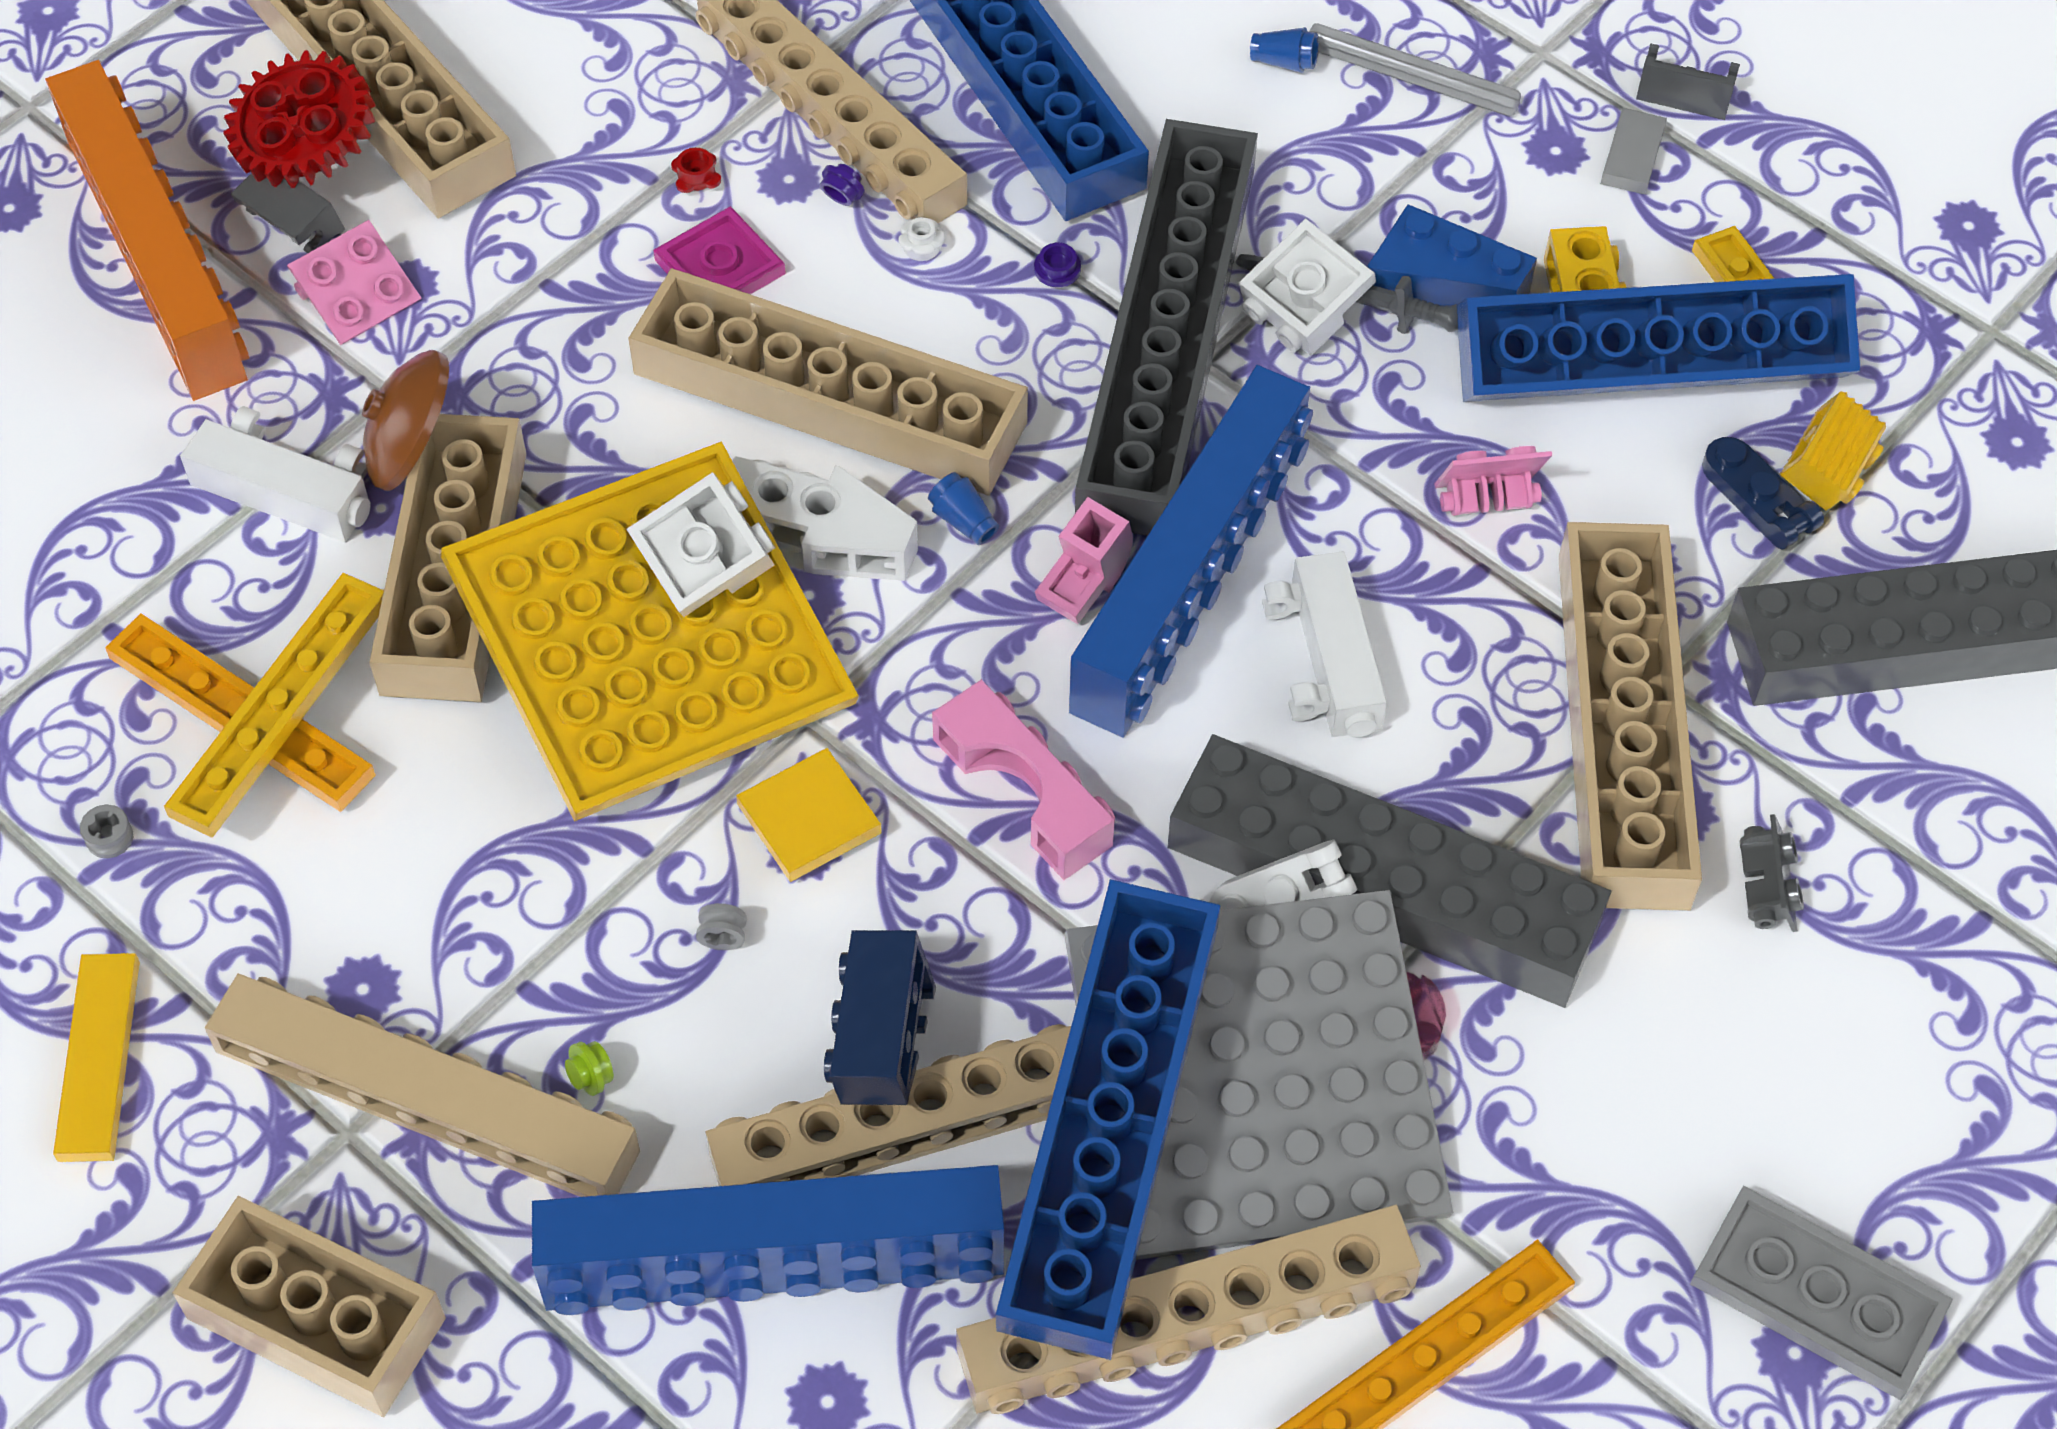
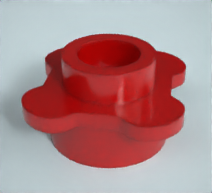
(695, 170)

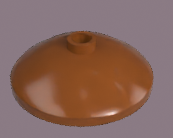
(403, 417)

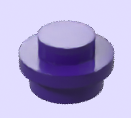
(842, 184)
(1057, 265)

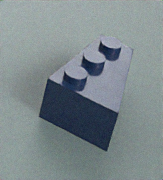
(878, 1017)

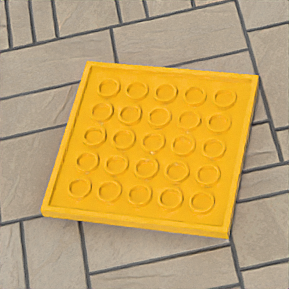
(609, 667)

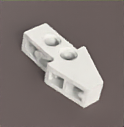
(855, 535)

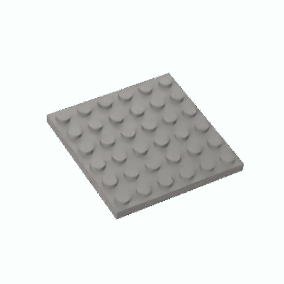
(1295, 1082)

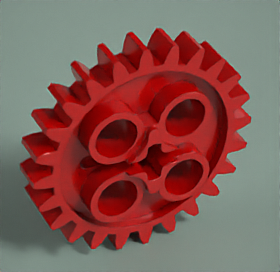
(299, 119)

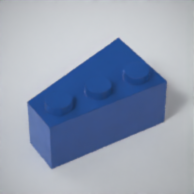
(1448, 261)

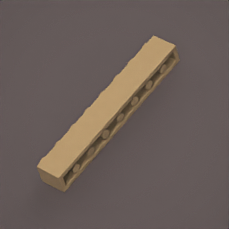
(423, 1088)

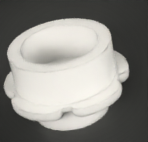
(921, 238)

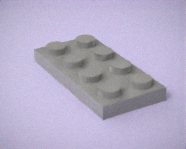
(1822, 1292)

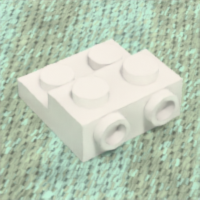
(1305, 288)
(702, 544)

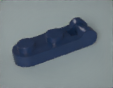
(1759, 492)

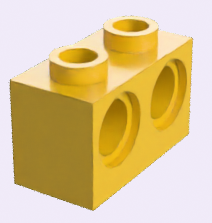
(1581, 260)

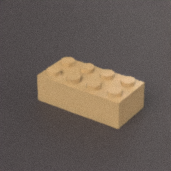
(310, 1305)

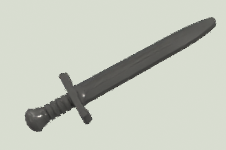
(1398, 302)

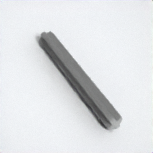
(1417, 70)

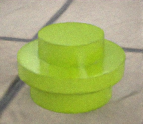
(589, 1067)

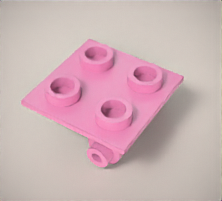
(353, 282)
(1477, 469)

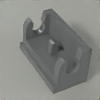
(1686, 87)
(291, 210)

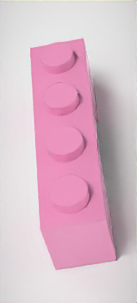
(985, 734)

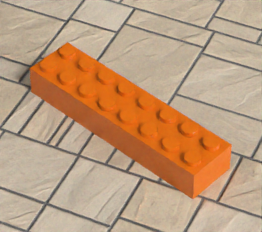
(150, 229)

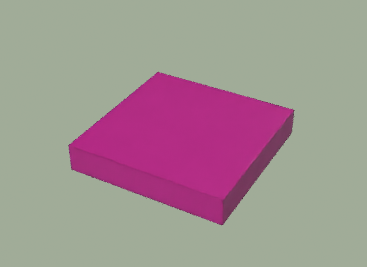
(723, 252)

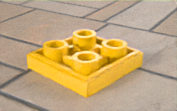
(808, 814)

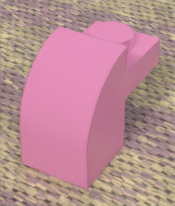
(1094, 556)

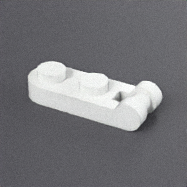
(1288, 880)

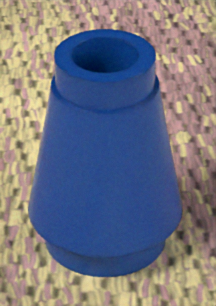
(1287, 49)
(963, 508)

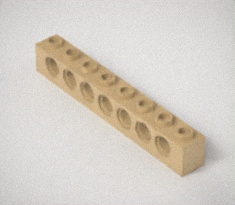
(838, 106)
(909, 1132)
(1372, 1238)

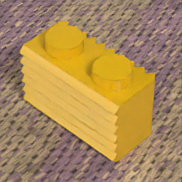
(1835, 451)

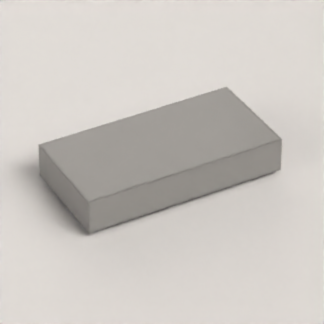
(1633, 151)

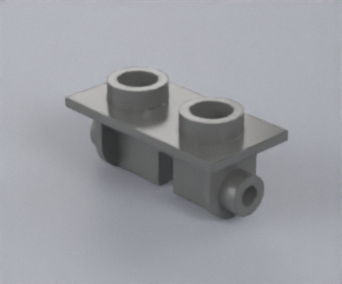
(1777, 894)

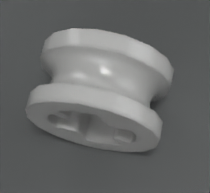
(121, 829)
(721, 926)

